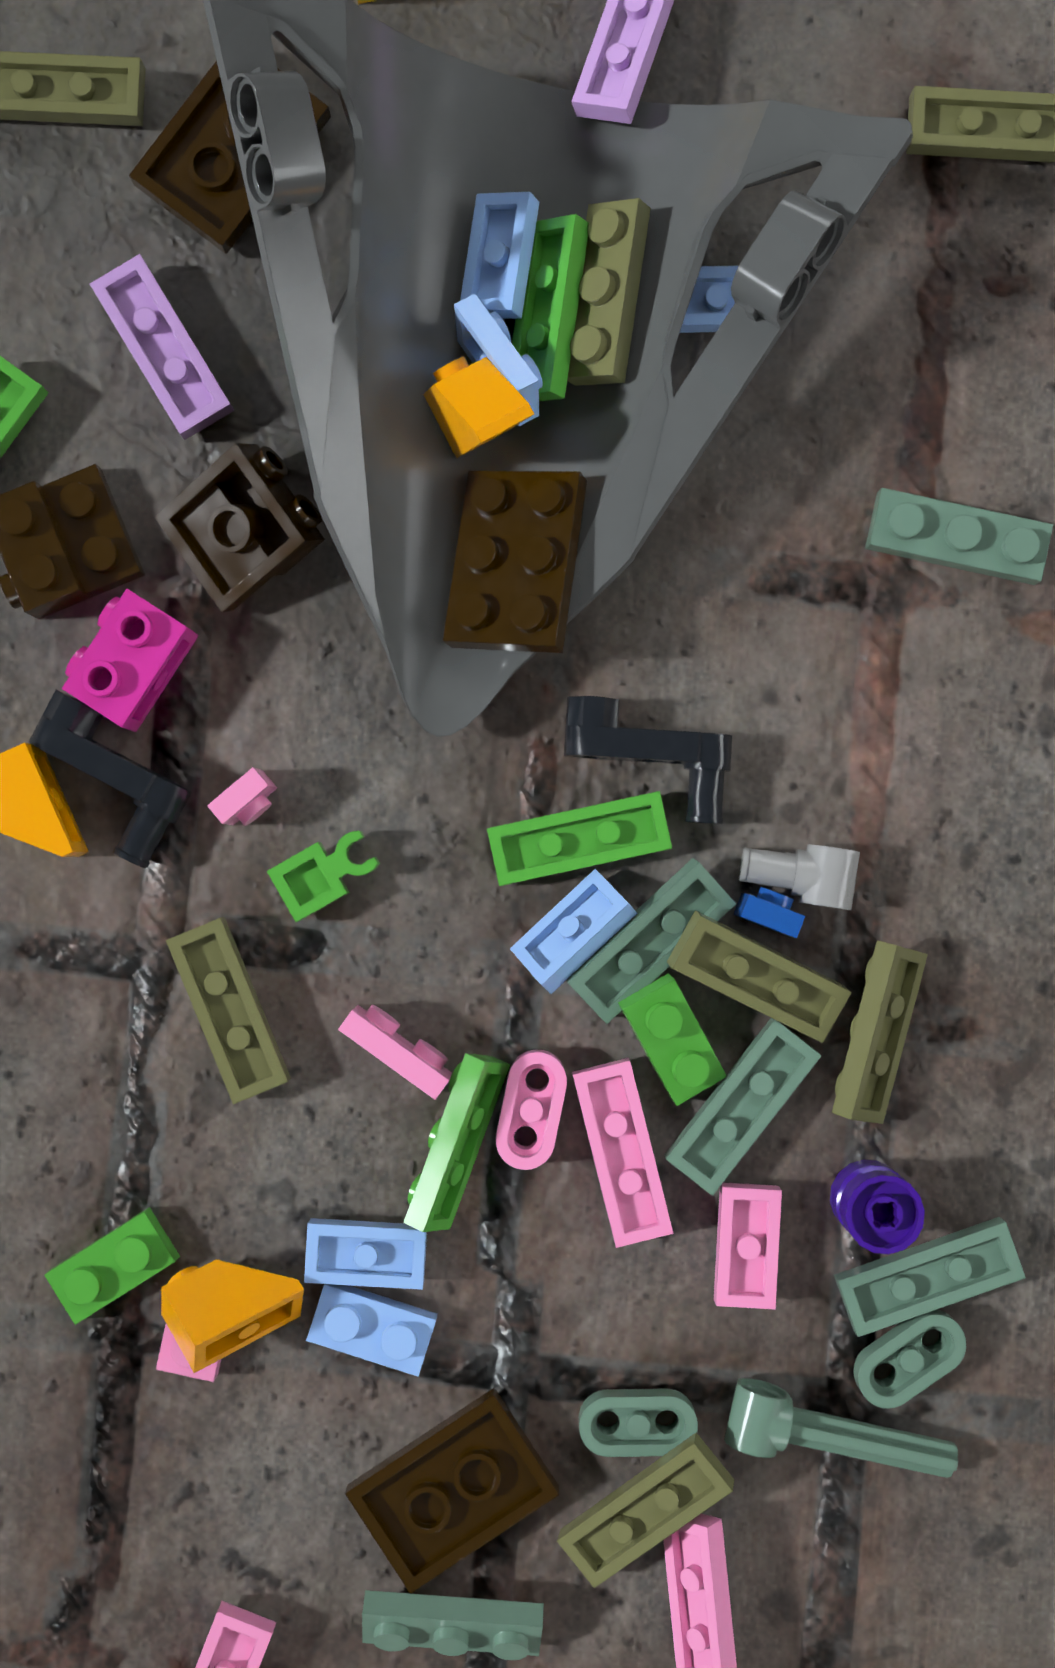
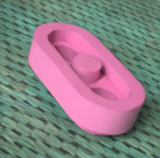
(531, 1108)

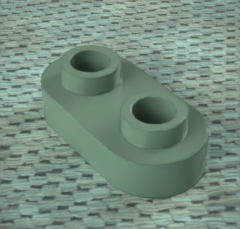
(912, 1363)
(636, 1429)

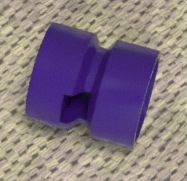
(877, 1206)

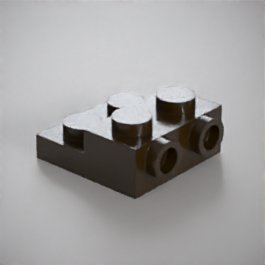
(241, 524)
(63, 543)

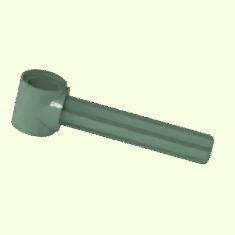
(766, 1421)

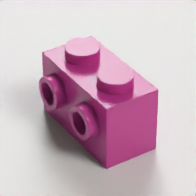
(128, 660)

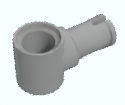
(816, 875)

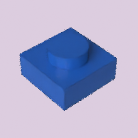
(770, 911)

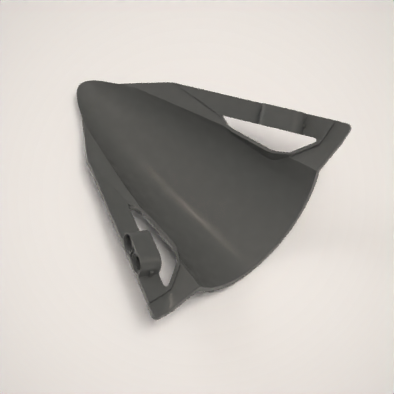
(424, 146)

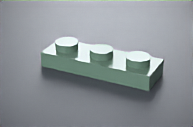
(959, 536)
(645, 943)
(742, 1106)
(929, 1276)
(452, 1624)

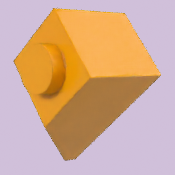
(474, 404)
(34, 803)
(226, 1308)

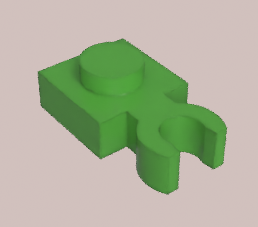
(315, 878)

